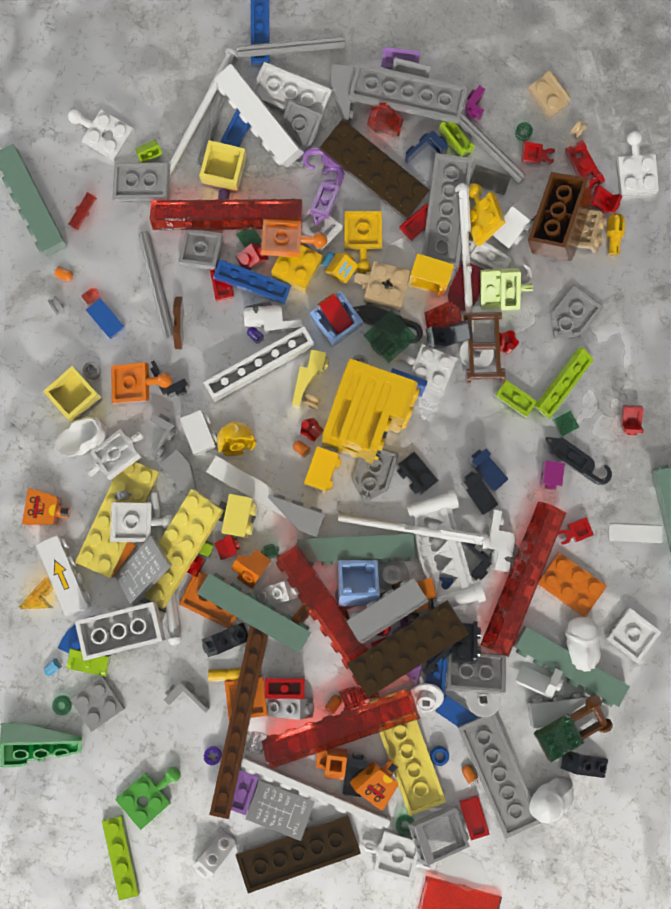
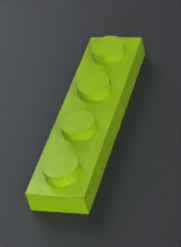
(564, 382)
(120, 857)

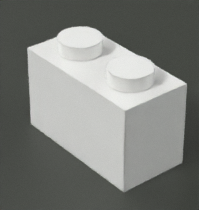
(198, 432)

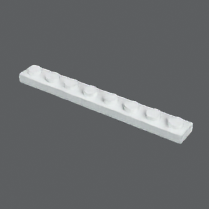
(323, 796)

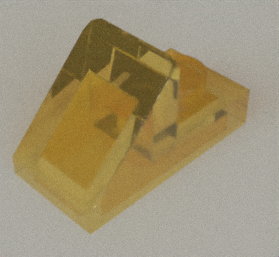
(35, 599)

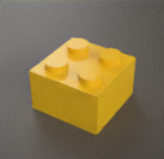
(298, 270)

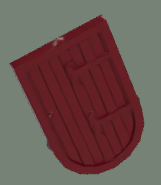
(456, 290)

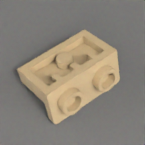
(549, 94)
(592, 231)

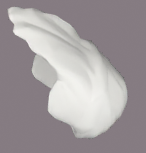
(81, 436)
(583, 643)
(552, 800)

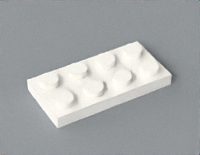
(279, 86)

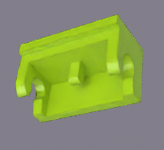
(456, 139)
(95, 666)

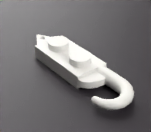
(495, 259)

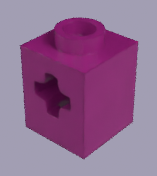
(552, 474)

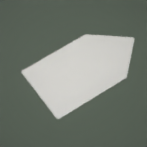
(400, 254)
(463, 870)

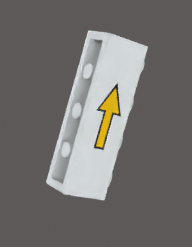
(63, 575)

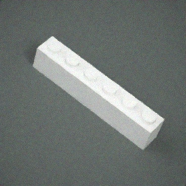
(259, 116)
(259, 364)

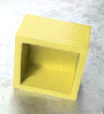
(223, 165)
(72, 394)
(238, 516)

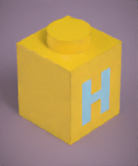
(341, 267)

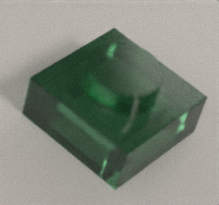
(248, 237)
(565, 423)

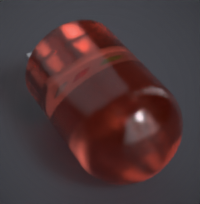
(89, 296)

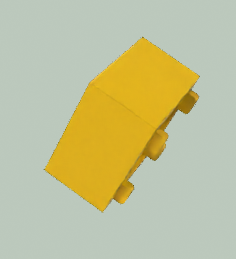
(430, 274)
(322, 470)

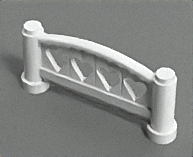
(463, 589)

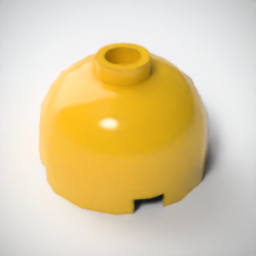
(235, 438)

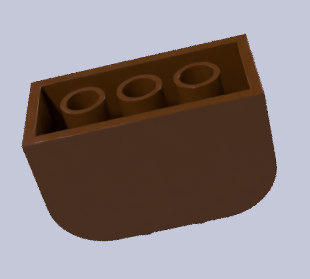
(560, 217)

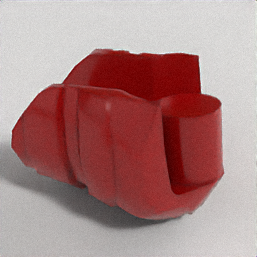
(508, 341)
(311, 429)

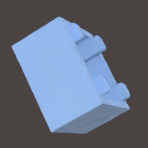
(325, 327)
(357, 582)

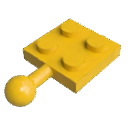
(485, 216)
(363, 233)

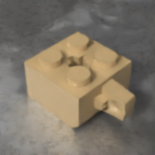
(375, 282)

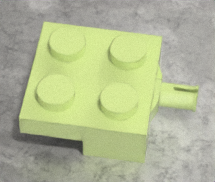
(501, 288)

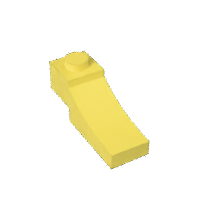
(316, 365)

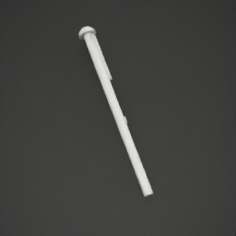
(230, 55)
(465, 222)
(442, 533)
(171, 607)

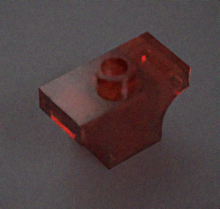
(385, 120)
(443, 315)

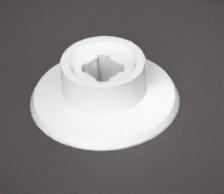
(485, 356)
(396, 566)
(427, 696)
(487, 709)

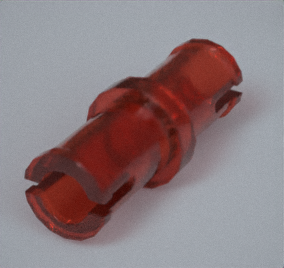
(82, 211)

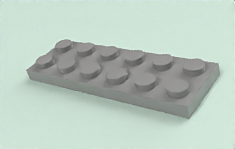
(408, 93)
(443, 224)
(498, 774)

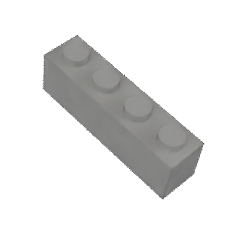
(387, 610)

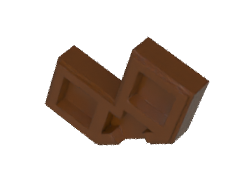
(178, 312)

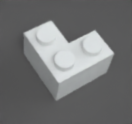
(518, 218)

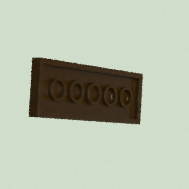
(374, 169)
(407, 648)
(290, 858)

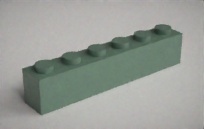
(30, 201)
(358, 548)
(254, 613)
(556, 657)

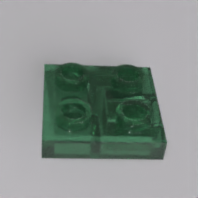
(389, 337)
(559, 737)

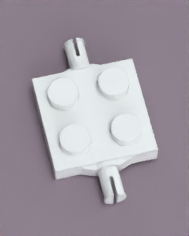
(115, 454)
(396, 856)

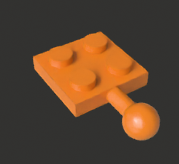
(285, 236)
(132, 382)

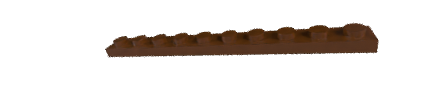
(239, 724)

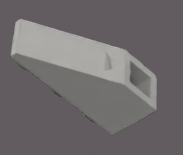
(341, 84)
(180, 471)
(302, 518)
(546, 711)

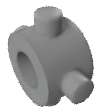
(122, 495)

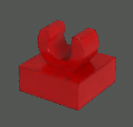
(196, 566)

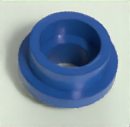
(439, 762)

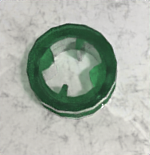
(524, 125)

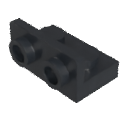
(416, 473)
(467, 648)

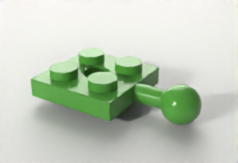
(156, 797)

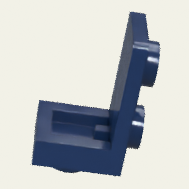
(438, 143)
(491, 472)

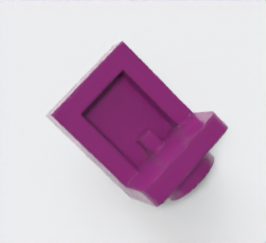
(472, 105)

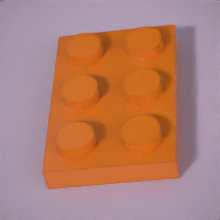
(571, 584)

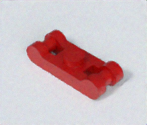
(584, 165)

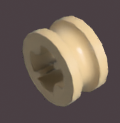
(578, 128)
(311, 401)

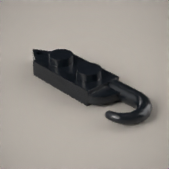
(371, 315)
(576, 459)

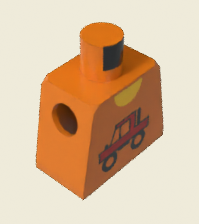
(43, 509)
(376, 783)

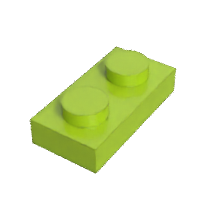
(516, 398)

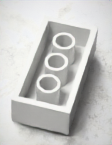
(120, 630)

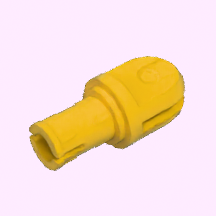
(615, 232)

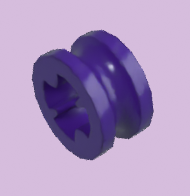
(209, 761)

